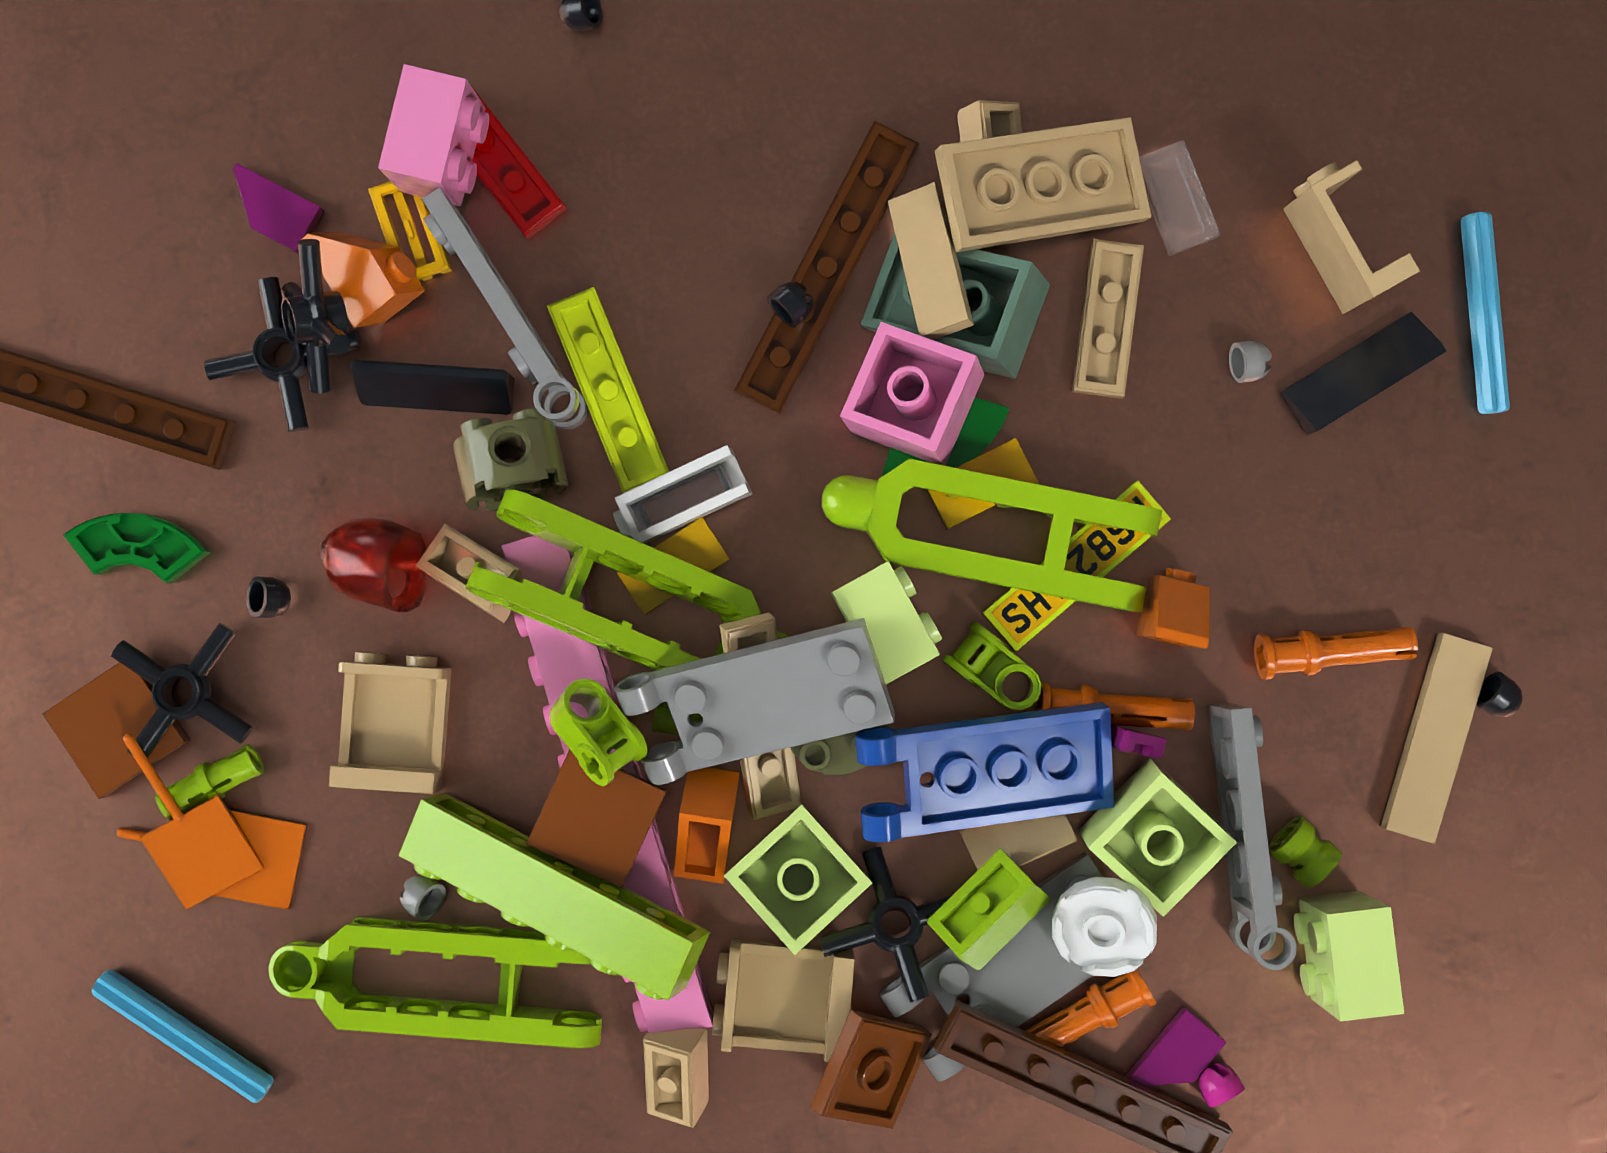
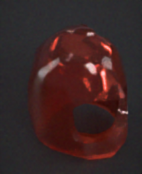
(359, 558)

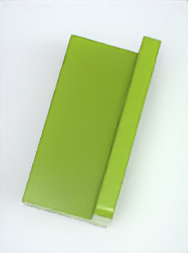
(988, 910)

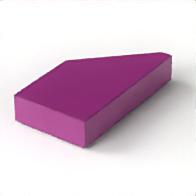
(276, 210)
(1137, 742)
(1177, 1052)

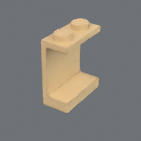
(1333, 246)

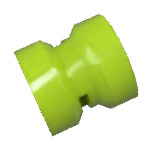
(1301, 849)

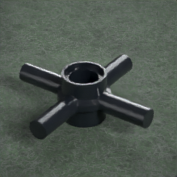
(314, 316)
(262, 357)
(163, 682)
(872, 931)

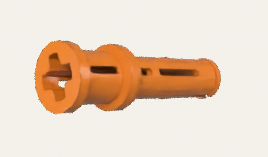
(1311, 652)
(1124, 709)
(1100, 1007)

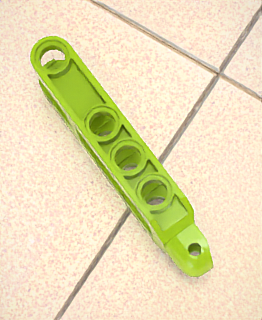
(875, 504)
(621, 553)
(327, 970)

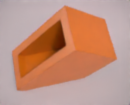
(369, 275)
(1176, 610)
(706, 824)

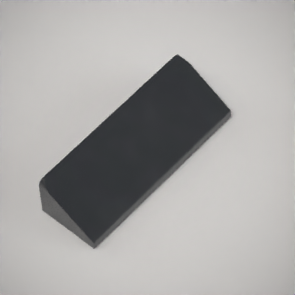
(1362, 372)
(433, 387)

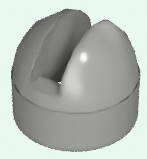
(1249, 361)
(422, 897)

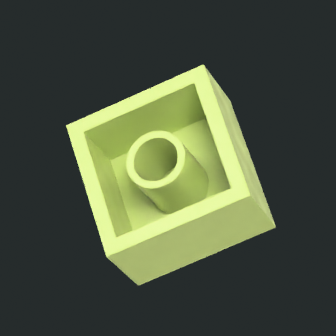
(896, 630)
(1157, 837)
(798, 879)
(1349, 955)

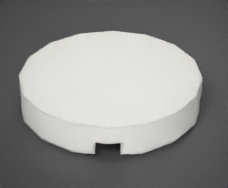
(1104, 926)

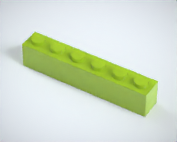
(568, 905)

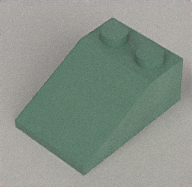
(1002, 298)

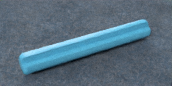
(1485, 313)
(182, 1036)

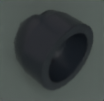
(581, 14)
(791, 303)
(267, 597)
(1499, 695)

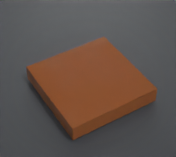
(98, 717)
(596, 824)
(871, 1070)

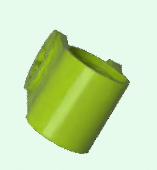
(992, 667)
(596, 736)

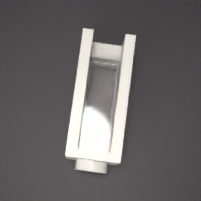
(681, 496)

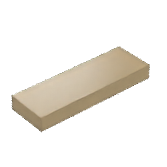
(930, 262)
(1107, 318)

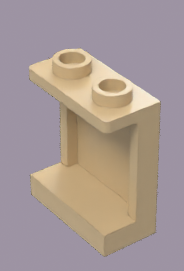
(393, 724)
(783, 997)

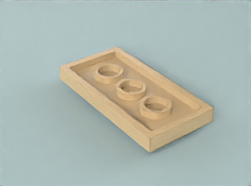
(1042, 184)

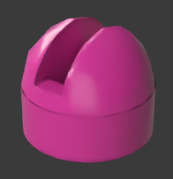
(1219, 1084)

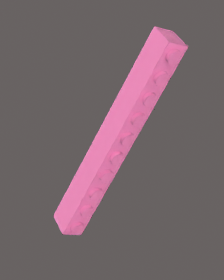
(556, 664)

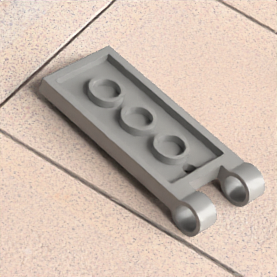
(530, 352)
(762, 698)
(1251, 883)
(1014, 983)

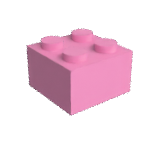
(433, 134)
(912, 394)

